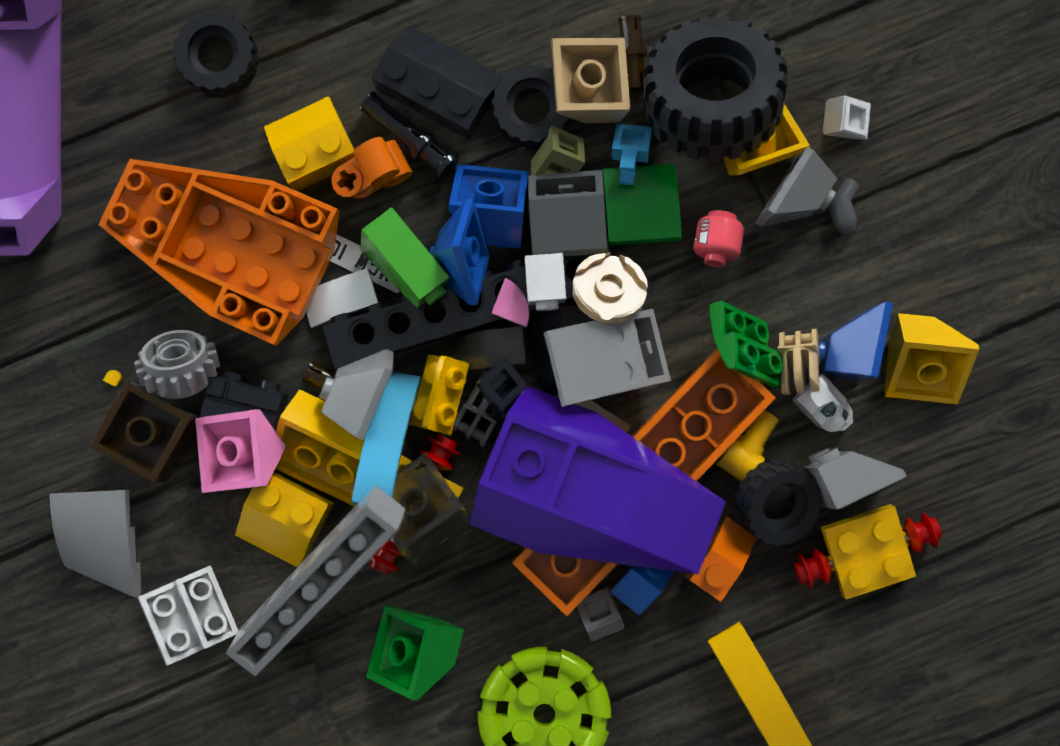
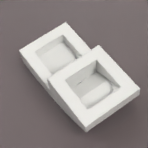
(340, 296)

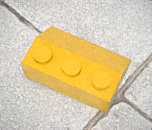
(318, 448)

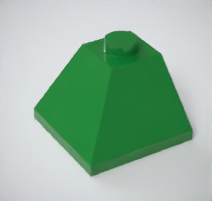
(412, 651)

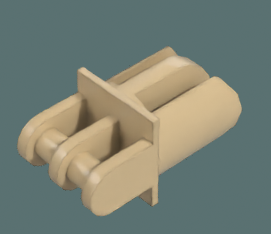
(799, 353)

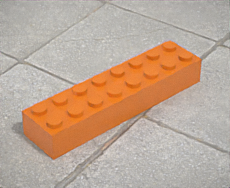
(685, 431)

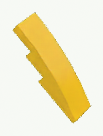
(757, 688)

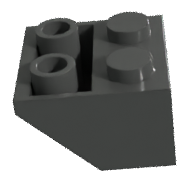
(567, 213)

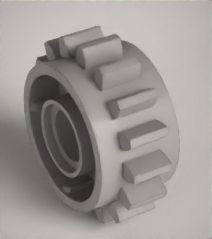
(177, 364)

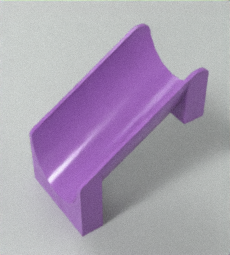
(29, 122)

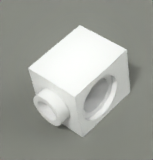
(545, 281)

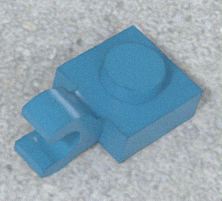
(631, 146)

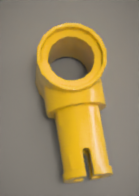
(747, 449)

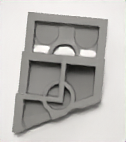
(97, 537)

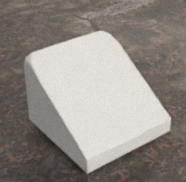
(846, 118)

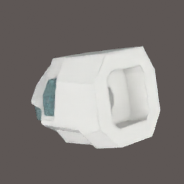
(825, 408)

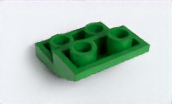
(643, 210)
(744, 344)

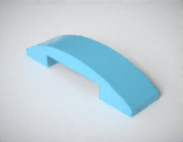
(386, 436)

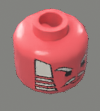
(718, 238)

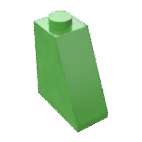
(403, 259)

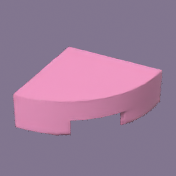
(511, 304)

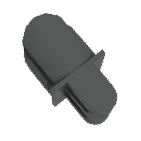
(472, 430)

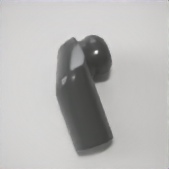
(841, 207)

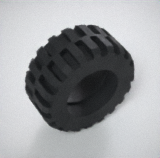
(721, 51)

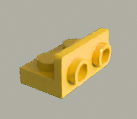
(439, 394)

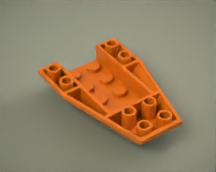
(226, 241)

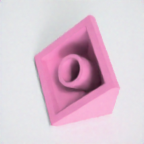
(237, 450)

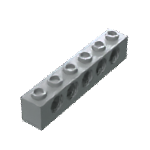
(316, 580)

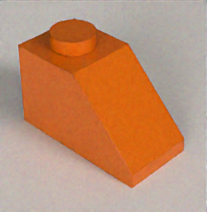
(724, 559)

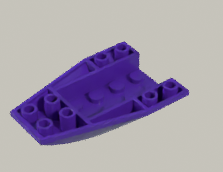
(590, 491)

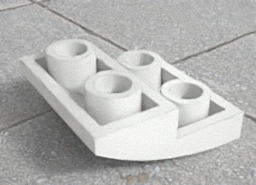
(188, 615)

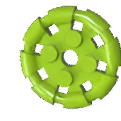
(544, 690)

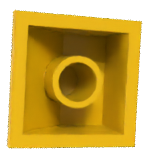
(309, 144)
(283, 518)

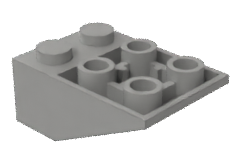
(606, 358)

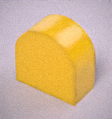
(113, 377)

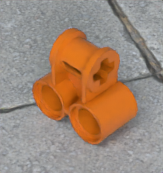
(375, 166)

